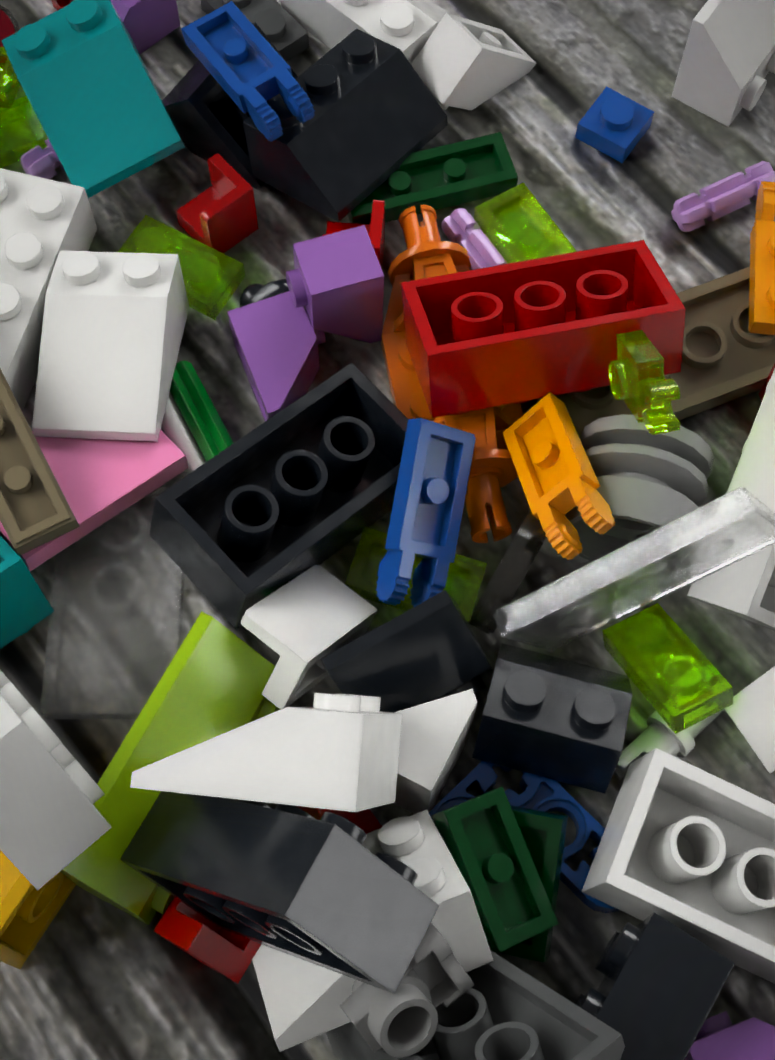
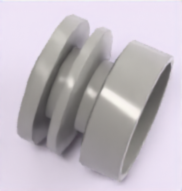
(641, 478)

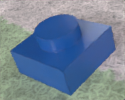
(614, 124)

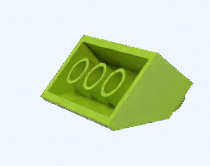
(203, 693)

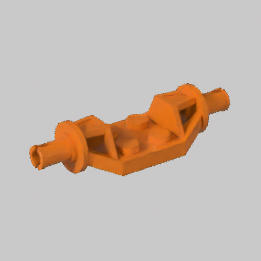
(491, 459)

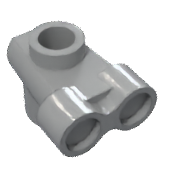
(409, 1018)

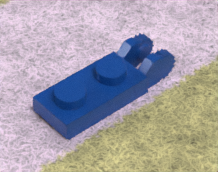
(247, 67)
(425, 511)

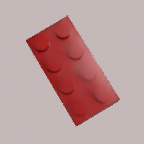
(536, 326)

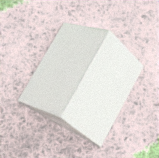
(430, 748)

